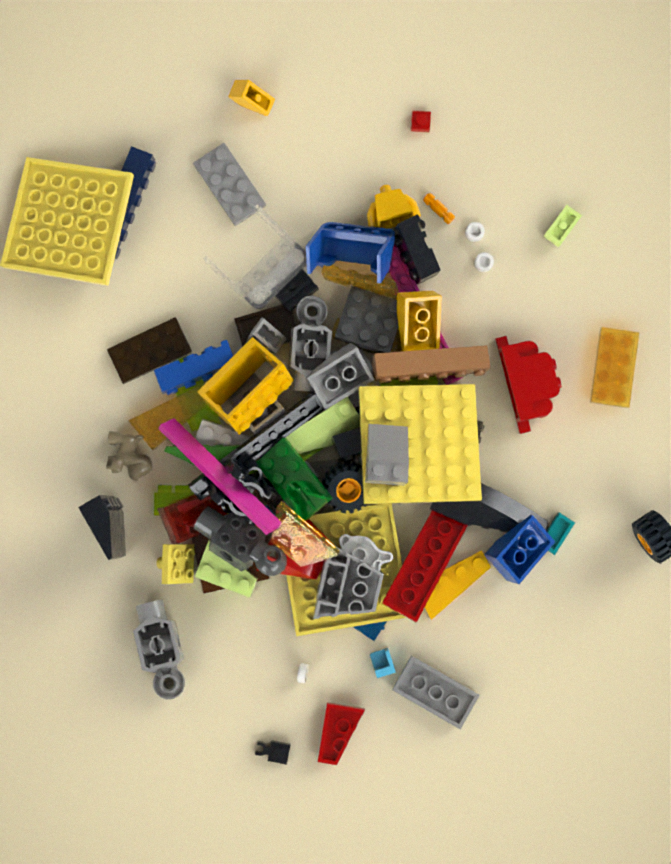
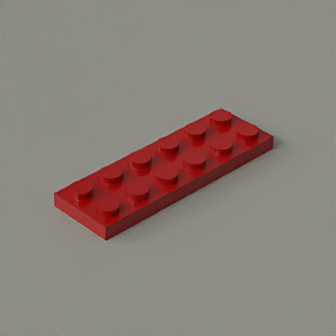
(424, 565)

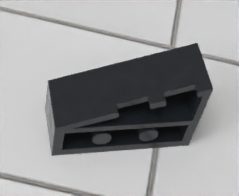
(414, 250)

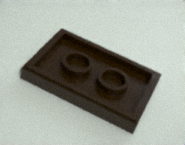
(276, 316)

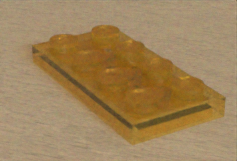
(614, 367)

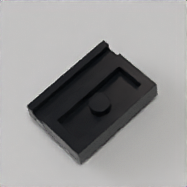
(296, 290)

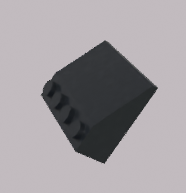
(107, 524)

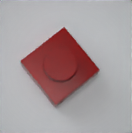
(420, 121)

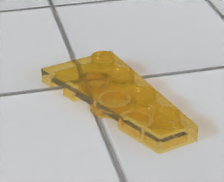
(334, 274)

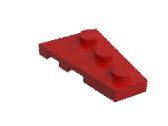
(337, 730)

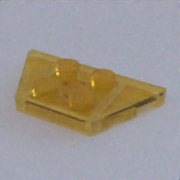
(300, 539)

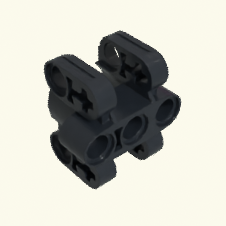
(250, 481)

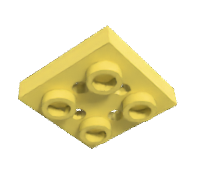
(177, 563)

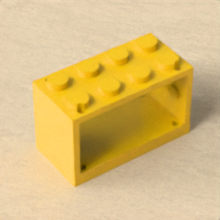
(234, 374)

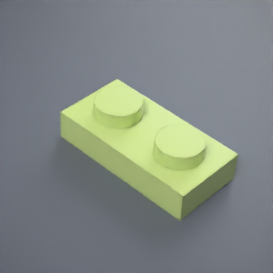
(562, 226)

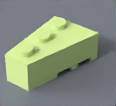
(223, 574)

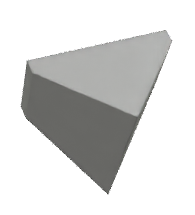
(267, 336)

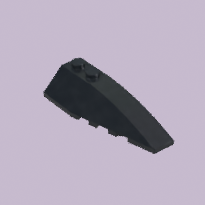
(493, 511)

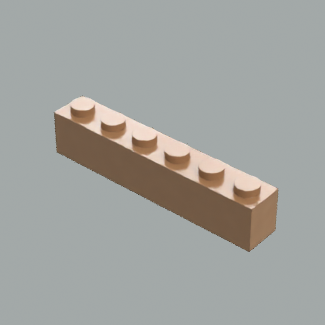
(430, 363)

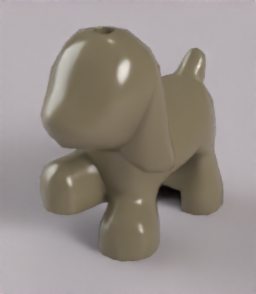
(137, 464)

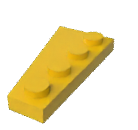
(455, 581)

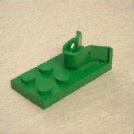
(293, 479)

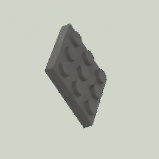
(368, 321)

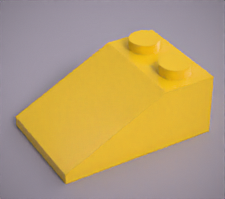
(419, 320)

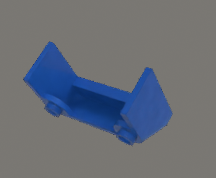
(351, 244)

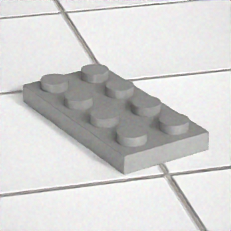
(229, 184)
(435, 692)

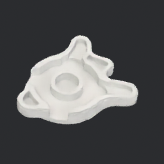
(365, 550)

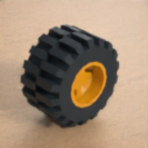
(345, 486)
(654, 536)

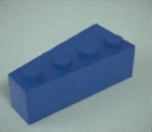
(193, 369)

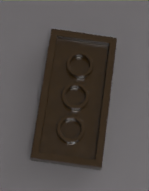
(149, 350)

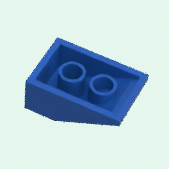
(520, 550)

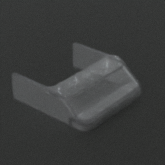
(271, 272)

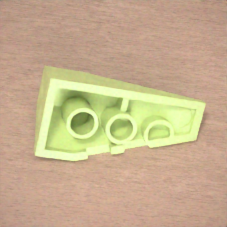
(319, 430)

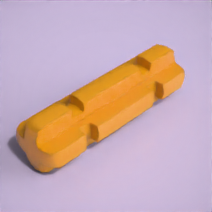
(438, 208)

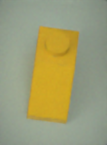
(251, 97)

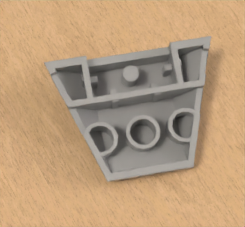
(347, 587)

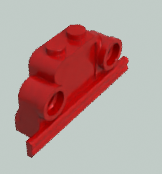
(529, 380)

